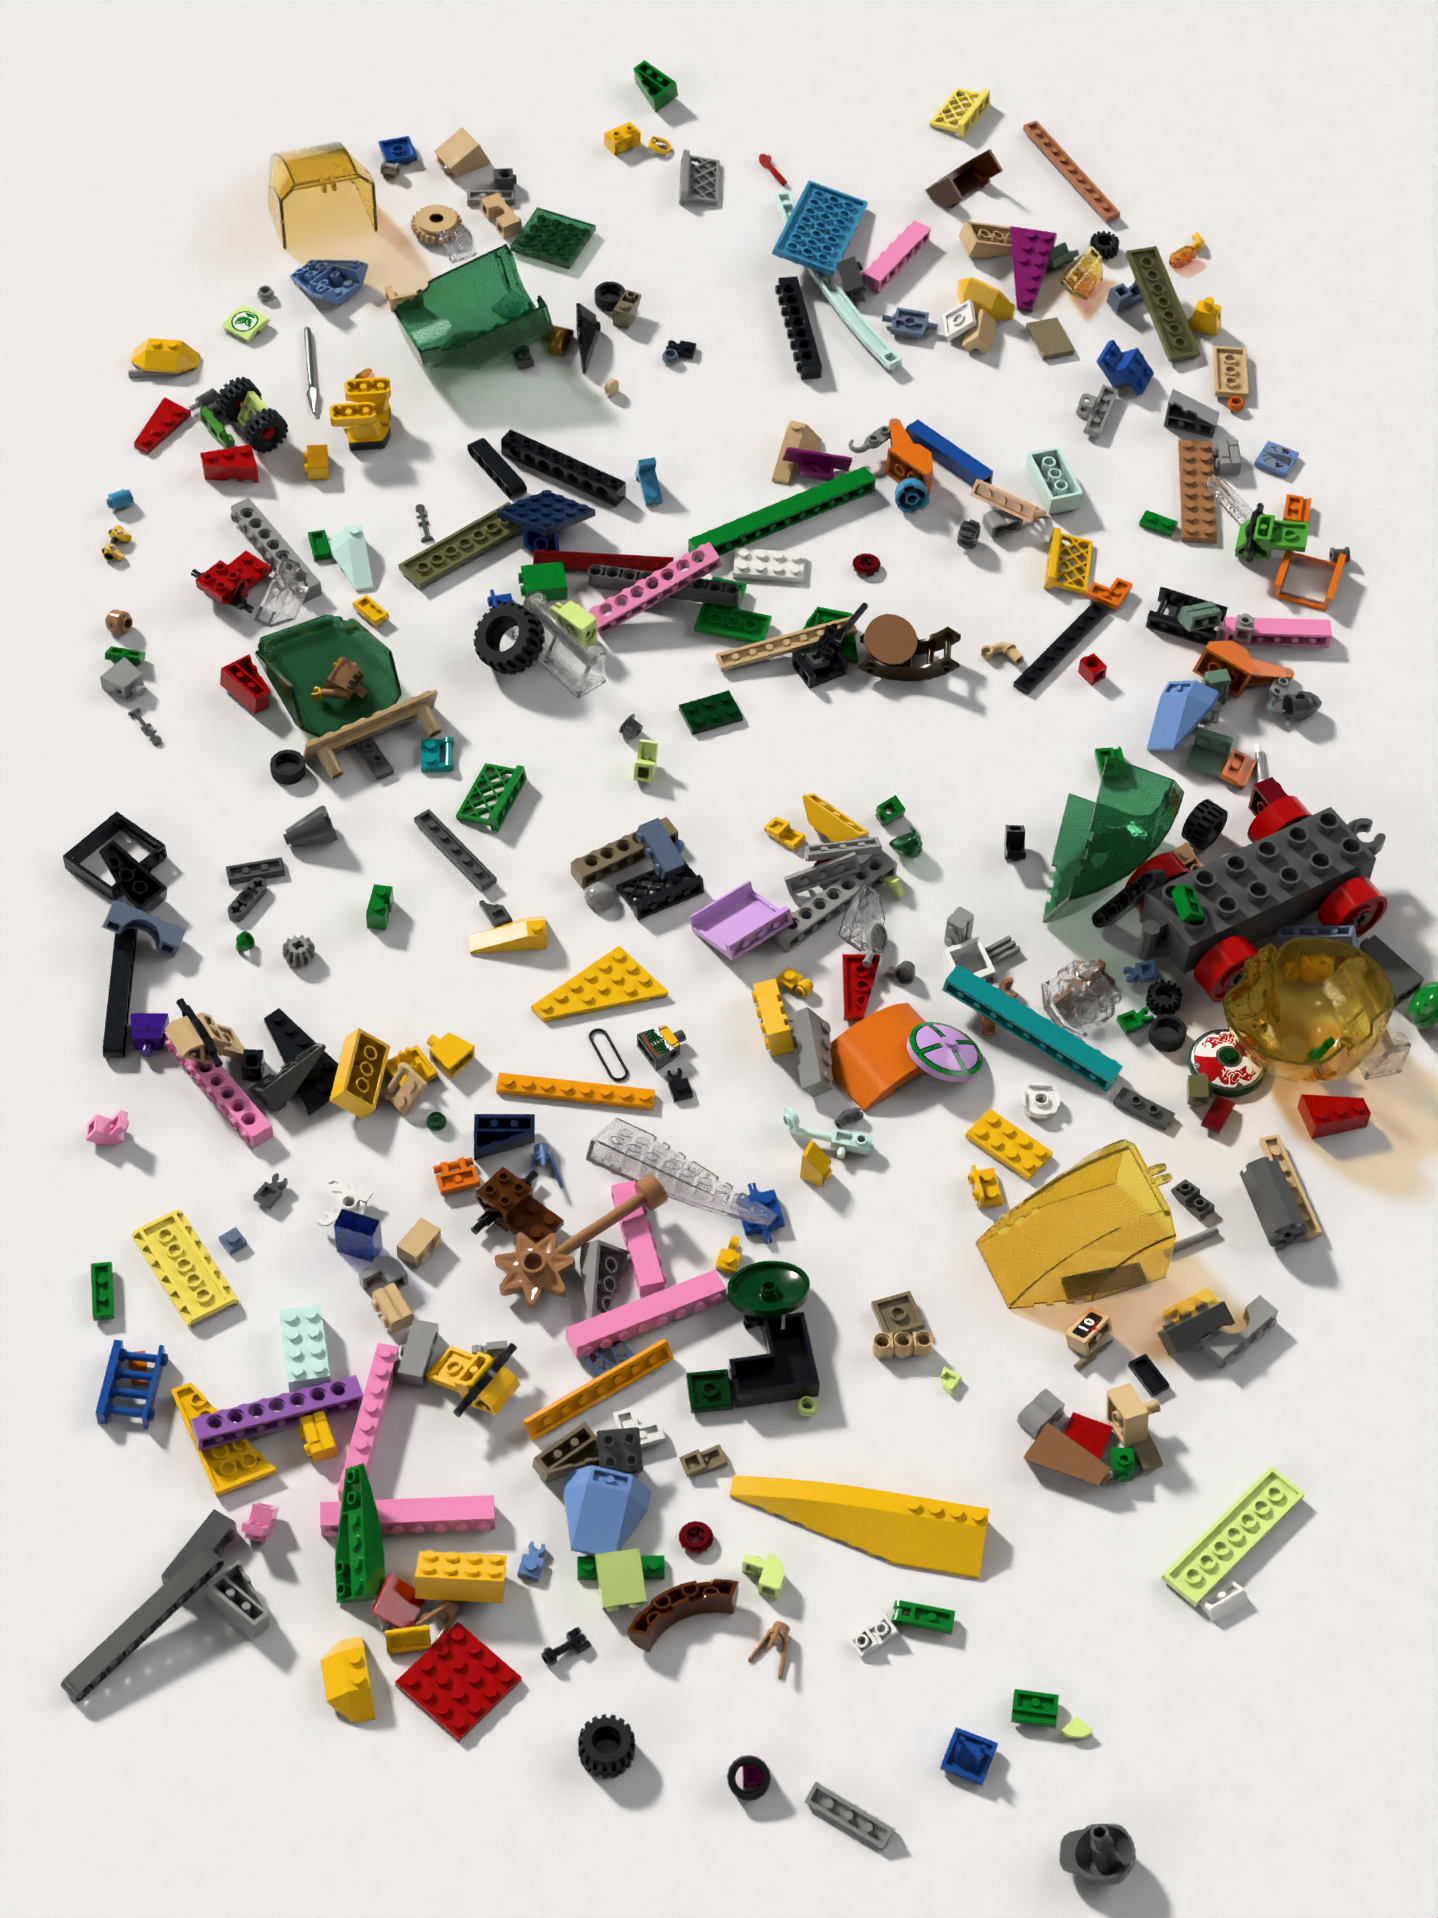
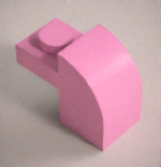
(106, 1130)
(260, 1522)

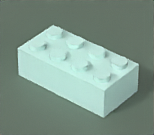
(1054, 480)
(304, 1347)

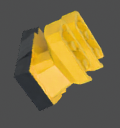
(367, 419)

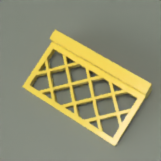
(970, 116)

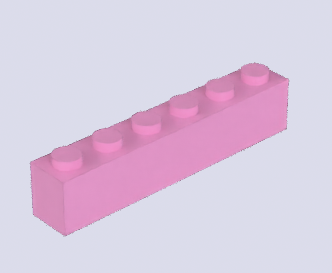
(896, 256)
(1283, 632)
(639, 1243)

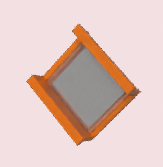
(1308, 579)

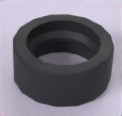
(608, 288)
(292, 777)
(1165, 1044)
(751, 1795)

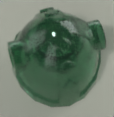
(905, 847)

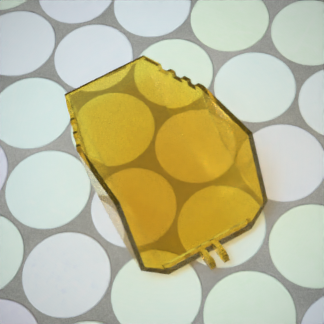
(312, 168)
(1084, 1232)

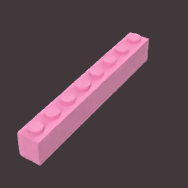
(645, 1313)
(372, 1410)
(421, 1514)

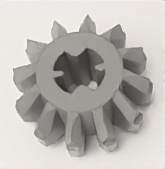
(298, 950)

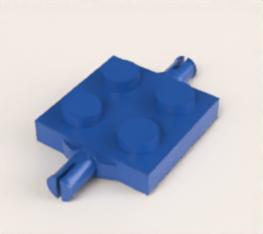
(770, 1201)

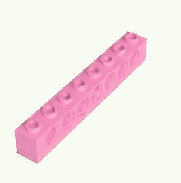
(664, 588)
(237, 1100)

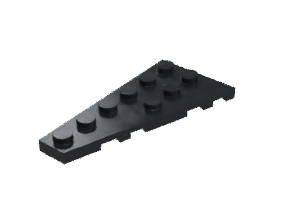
(291, 1042)

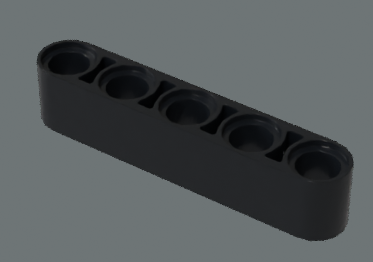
(497, 468)
(1128, 898)

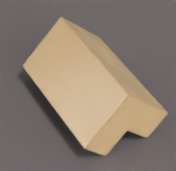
(982, 334)

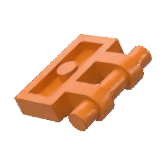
(456, 1180)

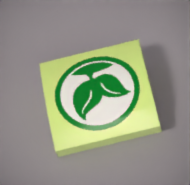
(245, 323)

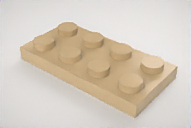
(1230, 371)

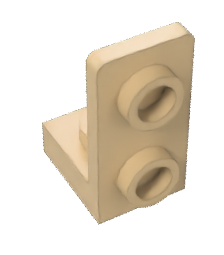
(394, 300)

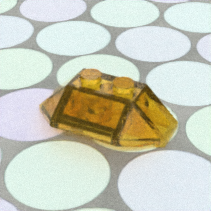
(1083, 274)

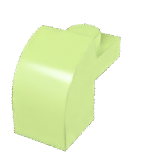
(646, 761)
(770, 1573)

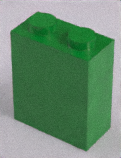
(546, 578)

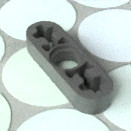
(246, 907)

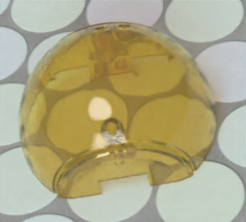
(1301, 998)

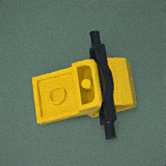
(476, 1378)

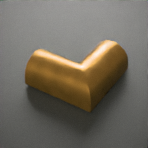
(559, 340)

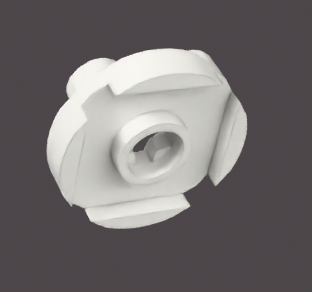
(1040, 1110)

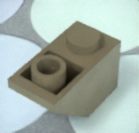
(626, 309)

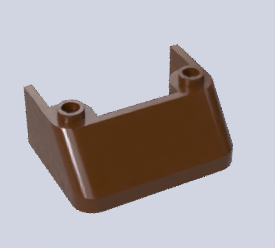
(964, 179)

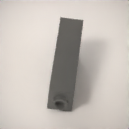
(1402, 976)

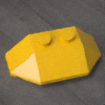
(985, 298)
(165, 356)
(830, 820)
(348, 1680)

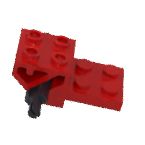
(231, 582)

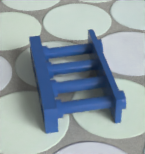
(115, 1372)

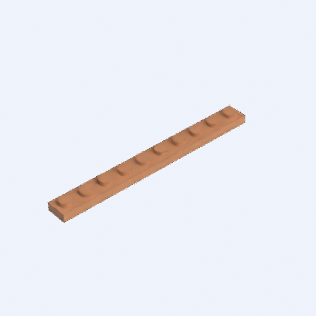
(1071, 171)

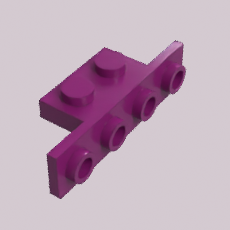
(817, 464)

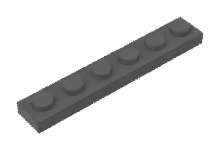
(455, 850)

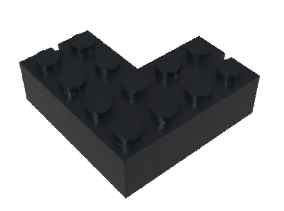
(782, 1373)

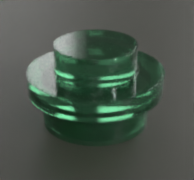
(436, 1121)

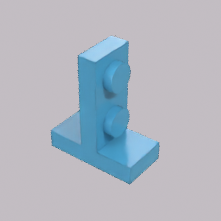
(648, 480)

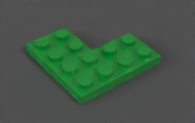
(732, 621)

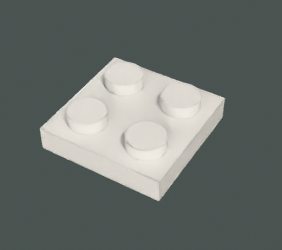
(959, 320)

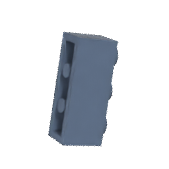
(660, 849)

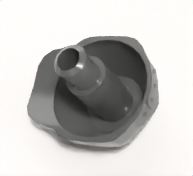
(1098, 1853)

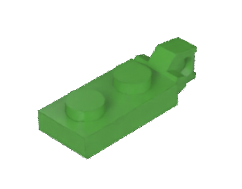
(216, 429)

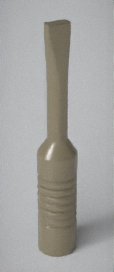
(1086, 1360)

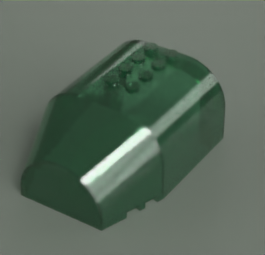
(473, 315)

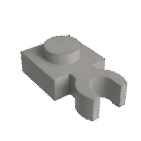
(493, 1349)

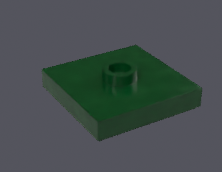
(709, 1391)

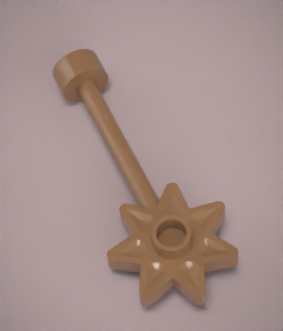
(539, 1266)

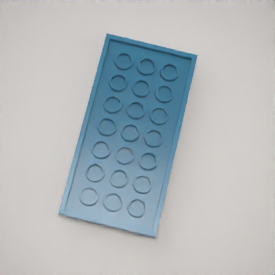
(820, 228)

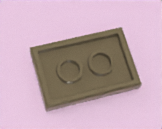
(1049, 338)

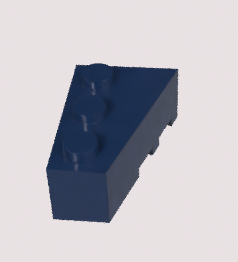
(502, 1133)

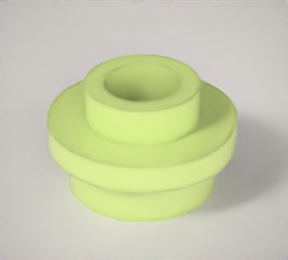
(807, 1401)

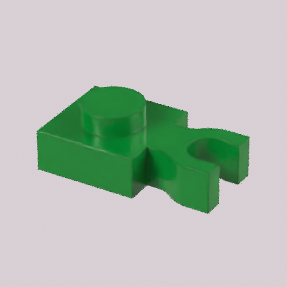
(1134, 1021)
(1321, 1050)

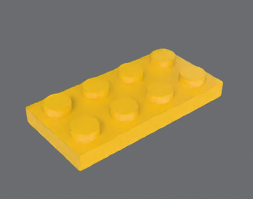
(1009, 1144)

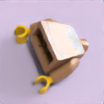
(342, 682)

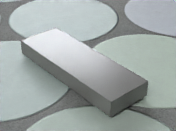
(474, 196)

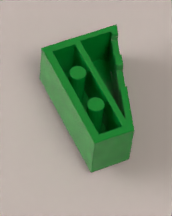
(655, 85)

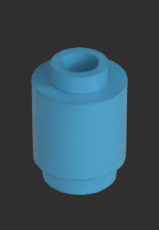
(119, 499)

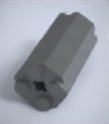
(1274, 1202)

